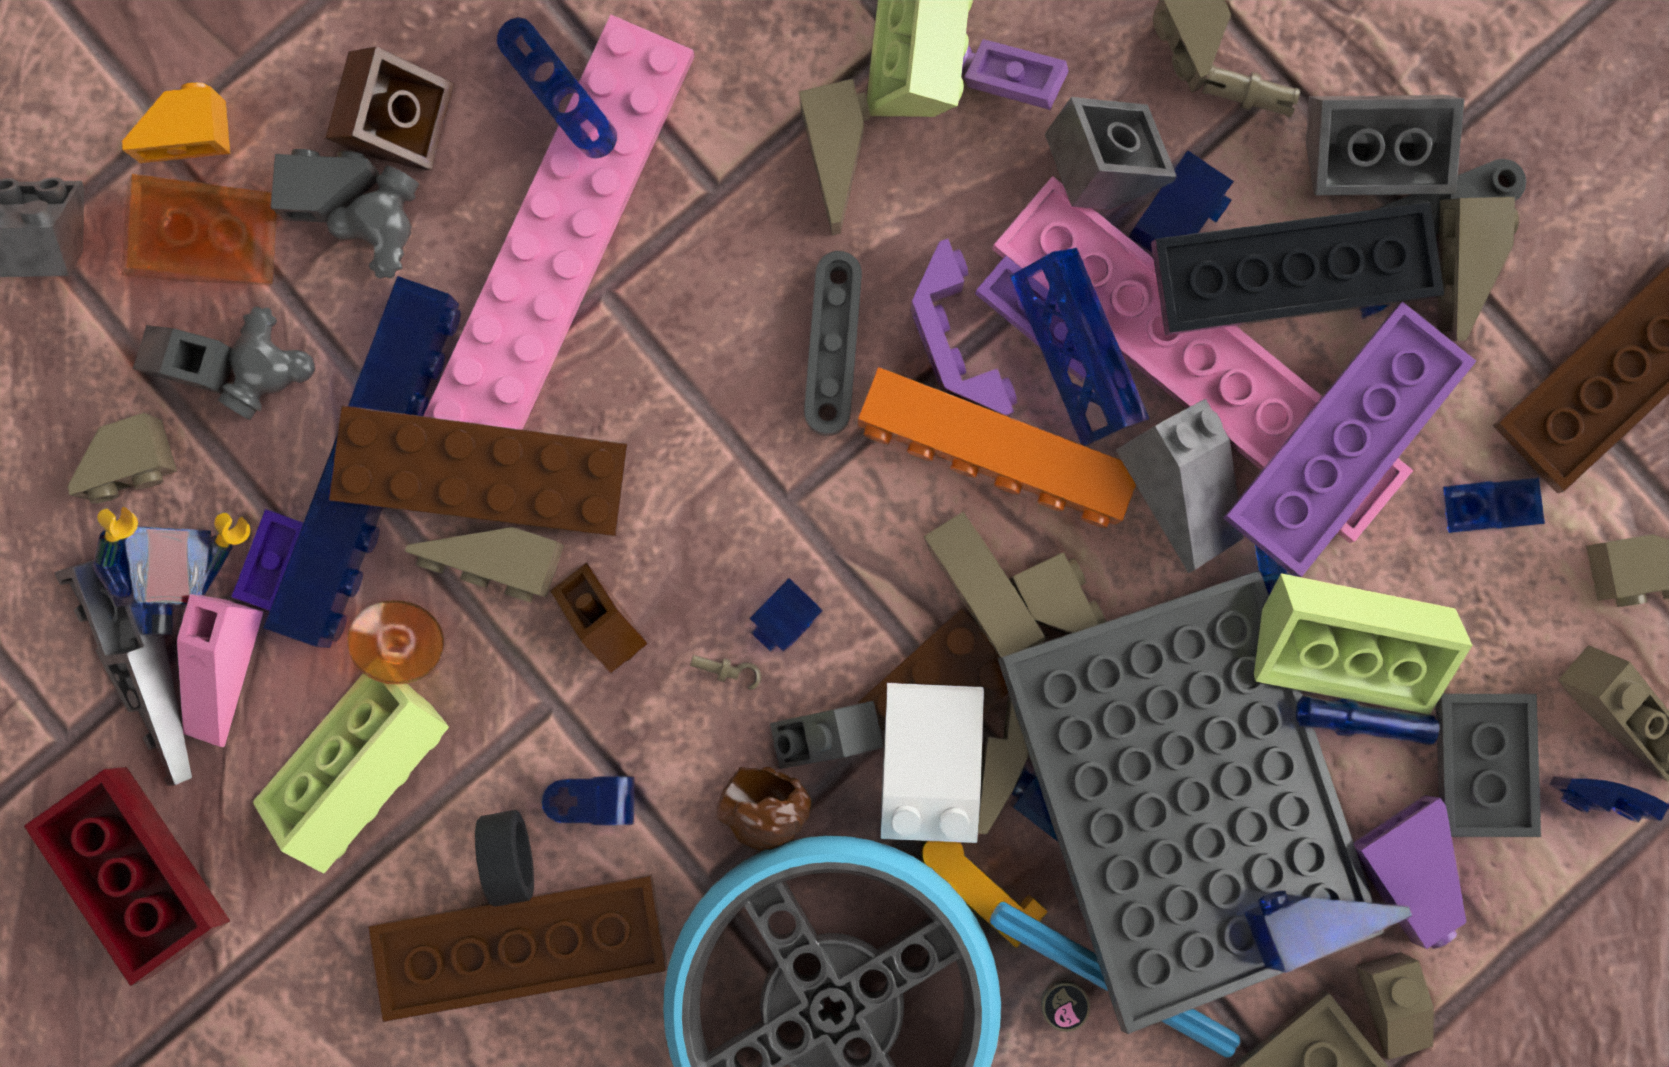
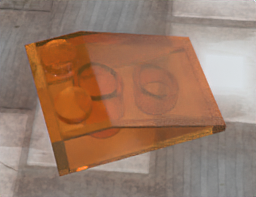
(197, 232)

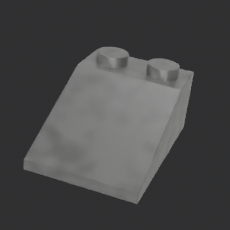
(1187, 481)

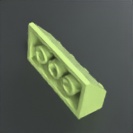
(917, 57)
(1358, 644)
(348, 770)

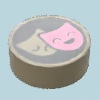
(1065, 1006)

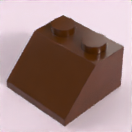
(389, 108)

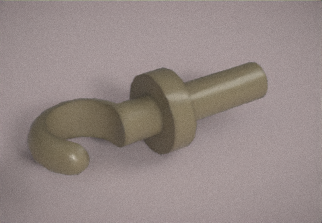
(725, 670)

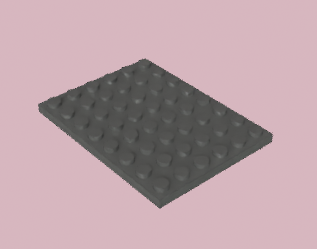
(1179, 794)

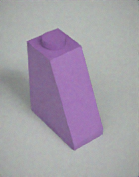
(1416, 867)

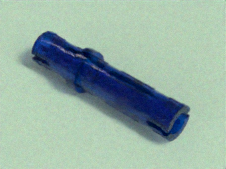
(1350, 718)

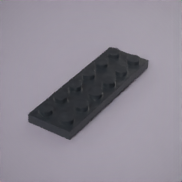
(1297, 268)

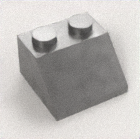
(1108, 152)

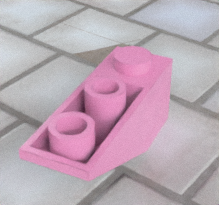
(213, 662)

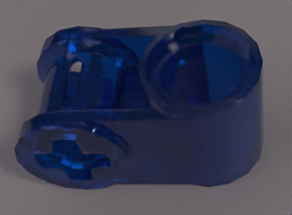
(600, 800)

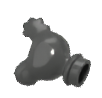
(379, 220)
(261, 365)

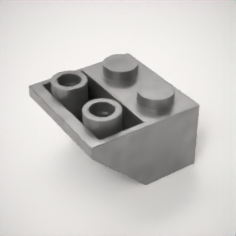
(40, 227)

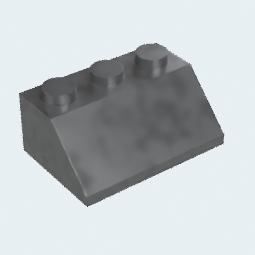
(1384, 144)

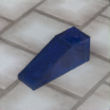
(1305, 928)

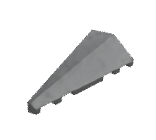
(135, 666)

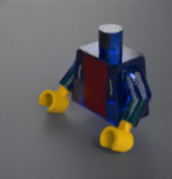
(160, 565)

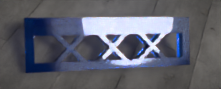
(1093, 341)

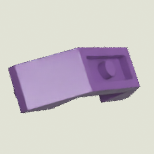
(941, 280)

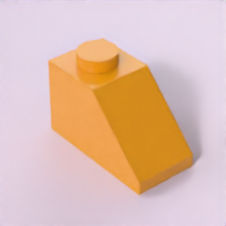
(181, 126)

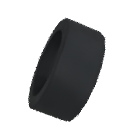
(504, 858)

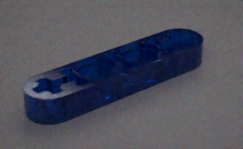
(556, 87)

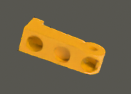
(973, 884)

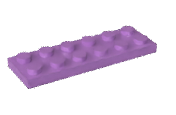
(1349, 440)

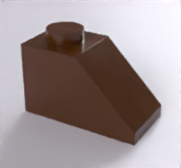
(598, 618)

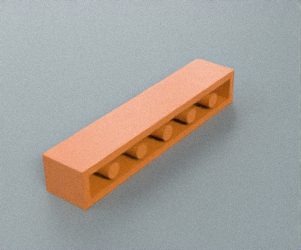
(997, 447)

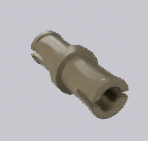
(1251, 91)

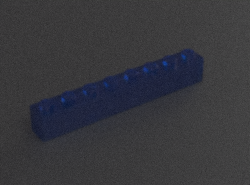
(339, 534)

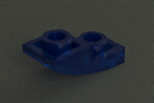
(1493, 505)
(1607, 795)

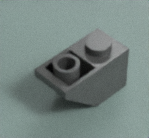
(313, 185)
(184, 358)
(826, 735)

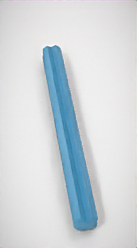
(1085, 963)

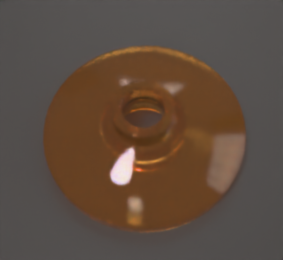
(396, 625)

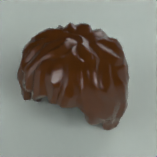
(763, 807)

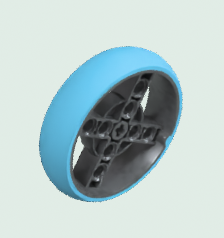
(786, 995)

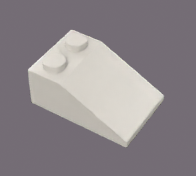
(932, 763)

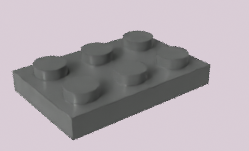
(1489, 764)

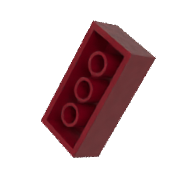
(127, 874)

